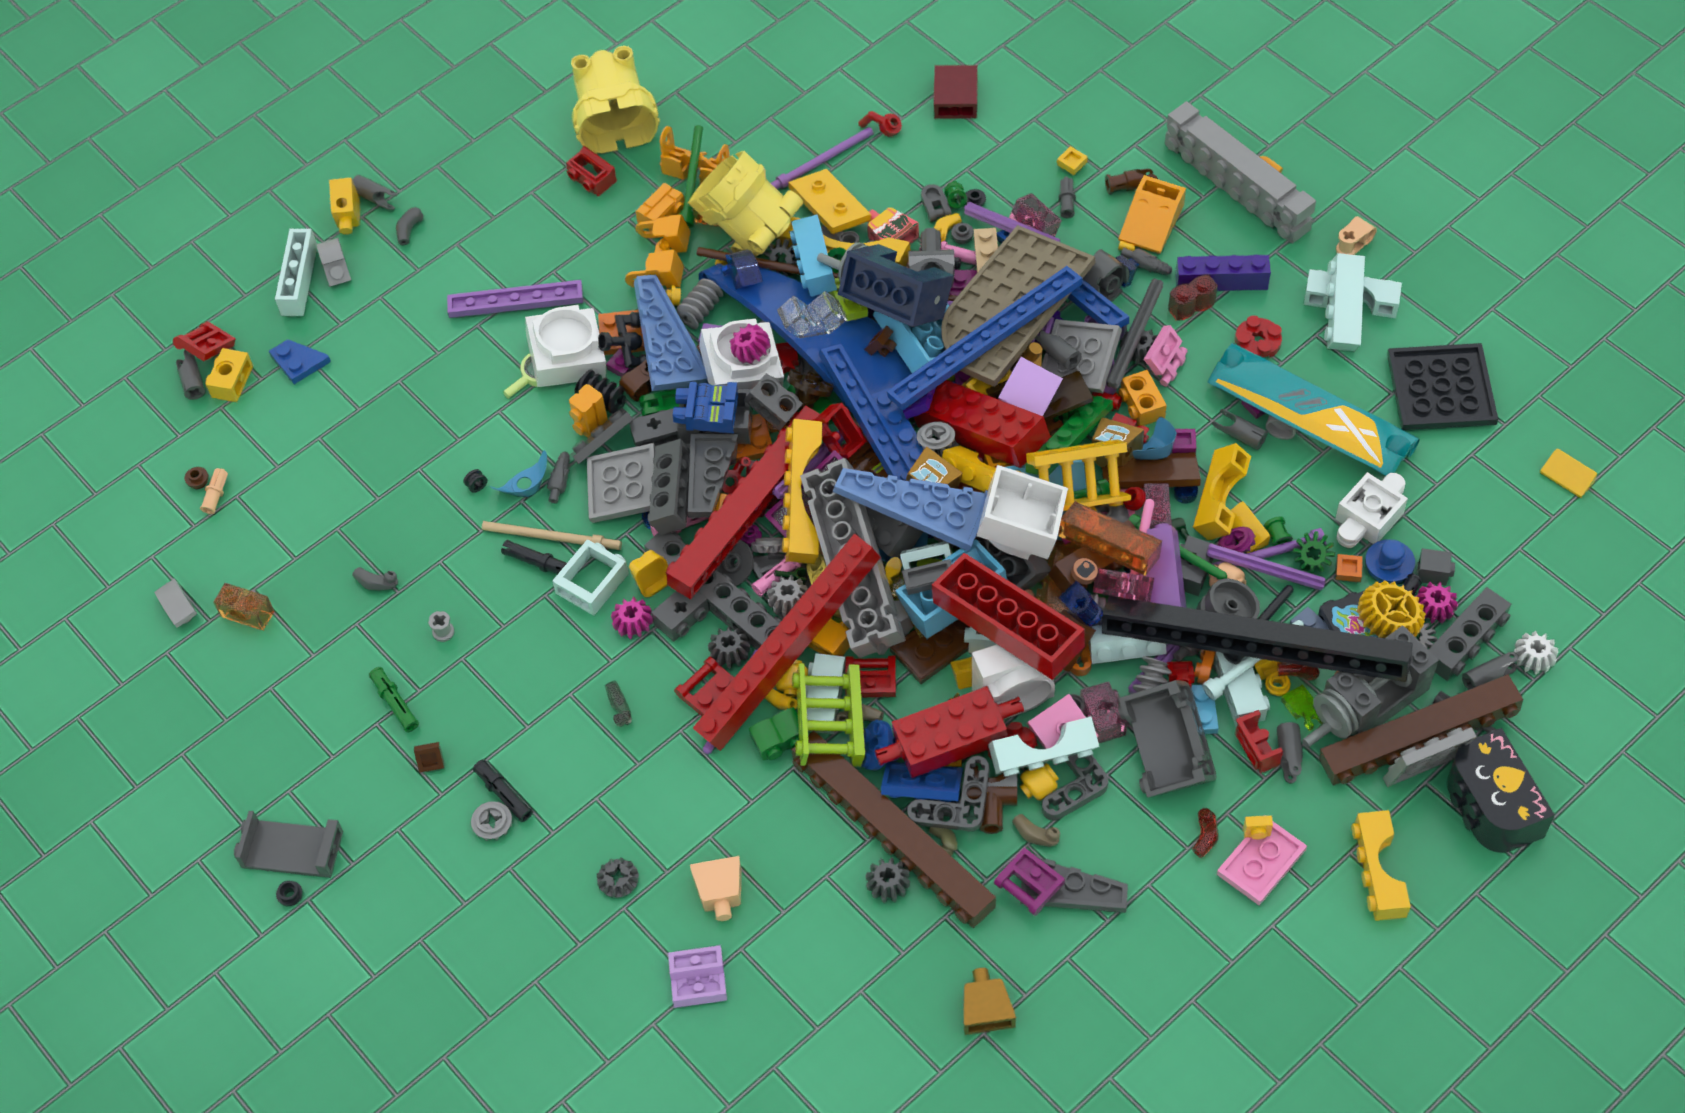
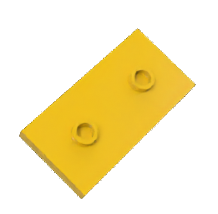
(830, 200)

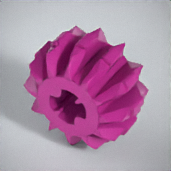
(749, 343)
(1437, 602)
(632, 618)

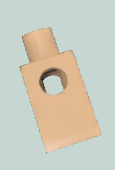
(718, 885)

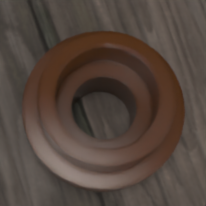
(198, 482)

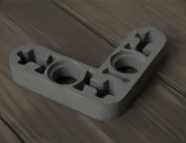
(1082, 783)
(959, 811)

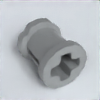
(441, 627)

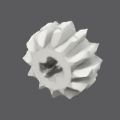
(1536, 652)

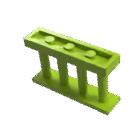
(852, 703)

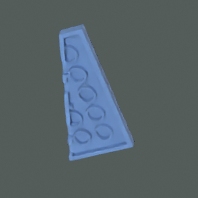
(669, 348)

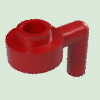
(884, 123)
(735, 474)

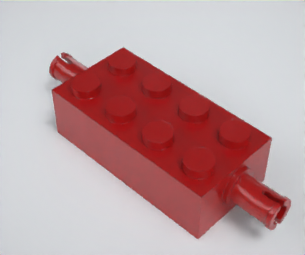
(948, 731)

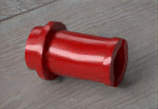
(1117, 400)

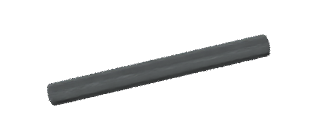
(1135, 333)

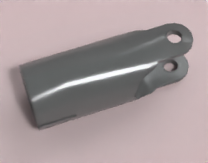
(372, 191)
(1059, 350)
(190, 377)
(1243, 430)
(1490, 670)
(1290, 742)

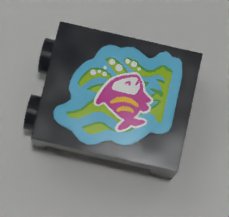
(1343, 615)

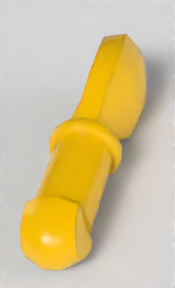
(893, 569)

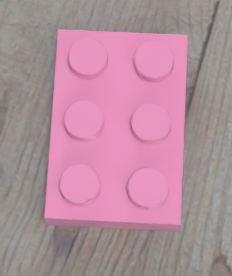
(1262, 863)

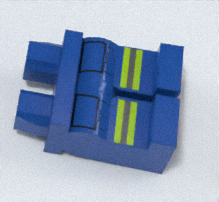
(707, 407)

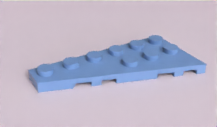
(925, 505)

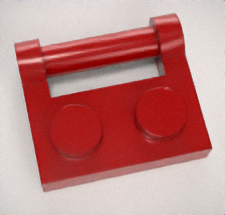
(204, 341)
(877, 682)
(710, 691)

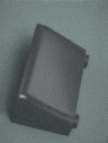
(1168, 738)

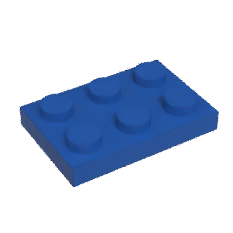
(937, 784)

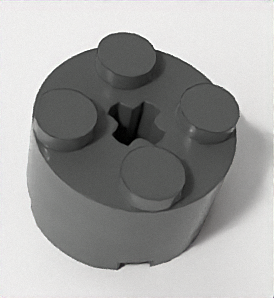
(1107, 275)

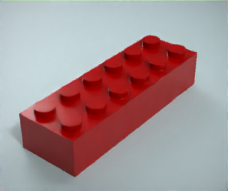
(986, 423)
(1008, 616)

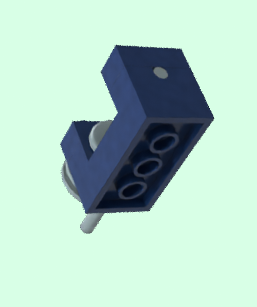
(877, 282)

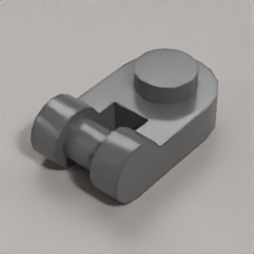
(932, 196)

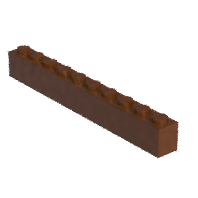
(898, 834)

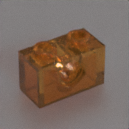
(244, 606)

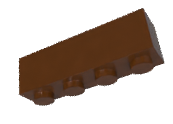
(1062, 569)

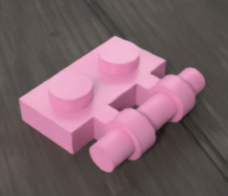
(1163, 351)

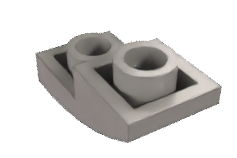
(175, 603)

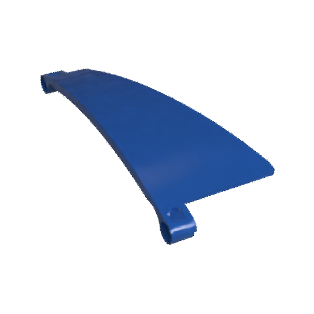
(854, 335)

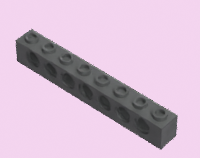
(721, 585)

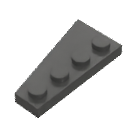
(708, 470)
(1085, 891)

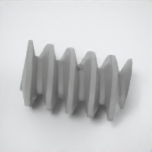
(699, 303)
(1153, 674)

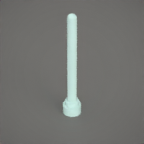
(1215, 687)

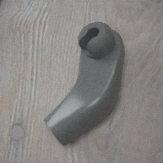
(406, 223)
(375, 582)

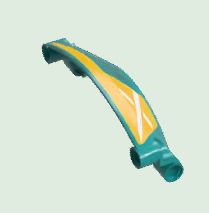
(1312, 410)

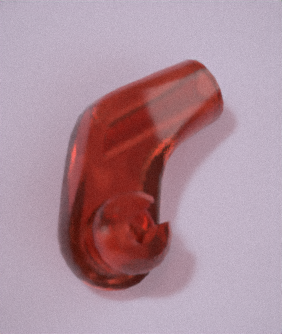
(1303, 672)
(1209, 832)

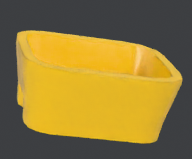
(649, 573)

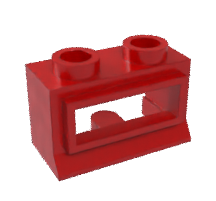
(596, 184)
(847, 427)
(1255, 743)

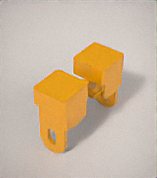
(676, 160)
(664, 262)

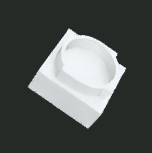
(564, 345)
(724, 367)
(1022, 513)
(1009, 677)

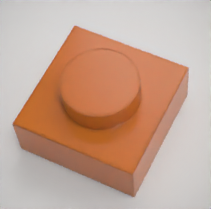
(1349, 568)

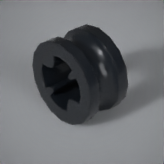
(475, 480)

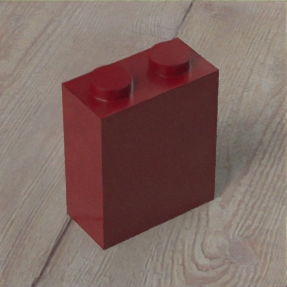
(955, 92)

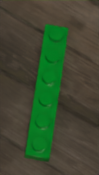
(1075, 428)

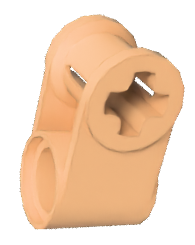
(1355, 236)

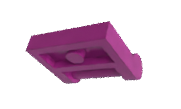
(1035, 875)

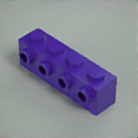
(1228, 272)

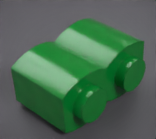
(776, 734)

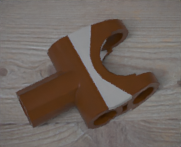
(1000, 792)

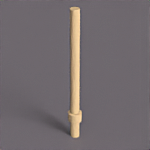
(550, 535)

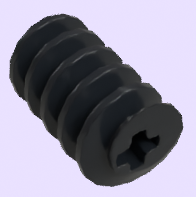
(612, 395)

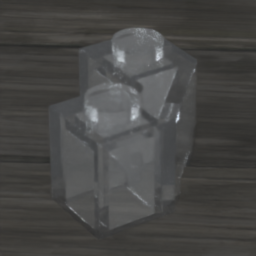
(810, 320)

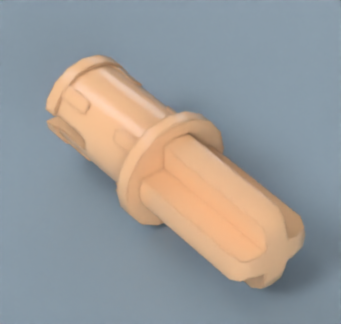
(214, 491)

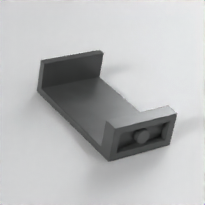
(288, 847)

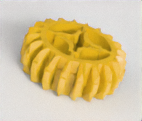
(1388, 607)

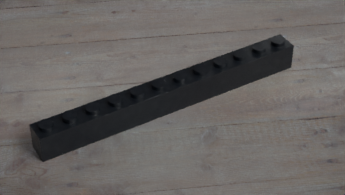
(1258, 638)

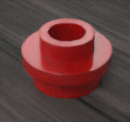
(1137, 498)

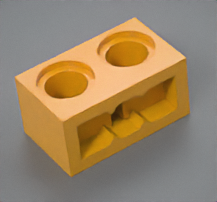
(1146, 403)

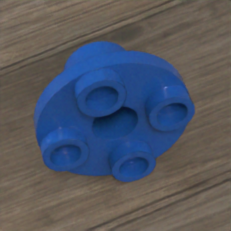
(1389, 561)
(876, 736)

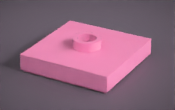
(1048, 723)

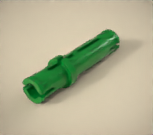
(388, 691)

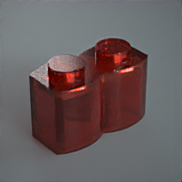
(1192, 297)

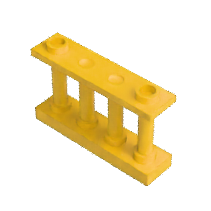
(1088, 454)

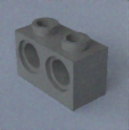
(769, 405)

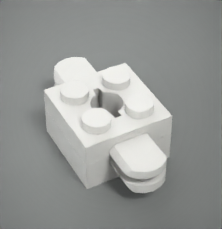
(1370, 509)

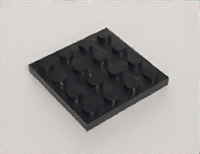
(1442, 386)

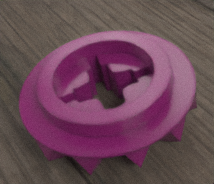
(1244, 536)

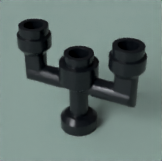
(628, 340)

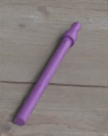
(783, 179)

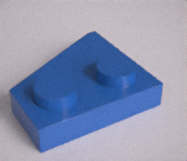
(298, 360)

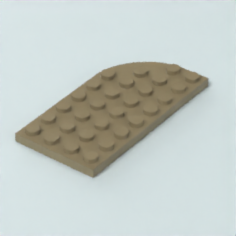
(1010, 273)

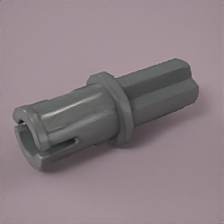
(1067, 197)

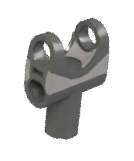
(931, 254)

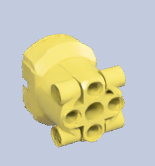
(611, 102)
(745, 203)

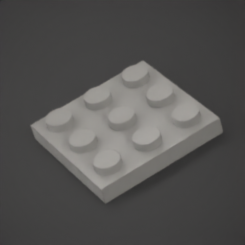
(1095, 343)
(620, 482)
(1432, 755)

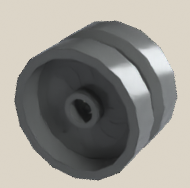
(1230, 598)

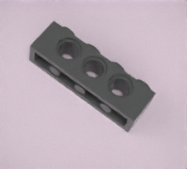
(670, 487)
(1487, 606)

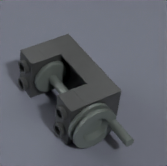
(1362, 702)

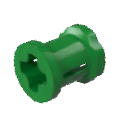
(961, 195)
(1277, 530)

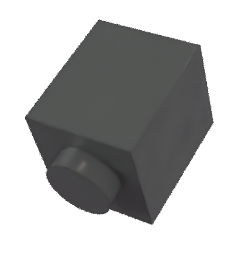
(1435, 566)

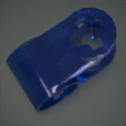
(1082, 603)

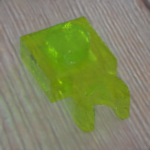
(1301, 704)

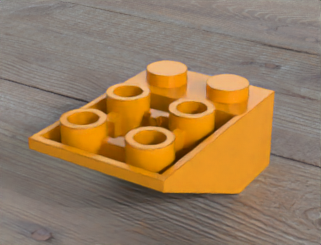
(1152, 214)

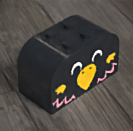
(1497, 794)

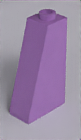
(1167, 571)

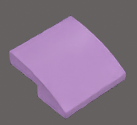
(1030, 387)
(697, 976)

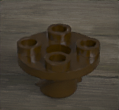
(809, 387)

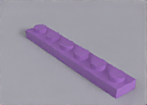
(515, 298)

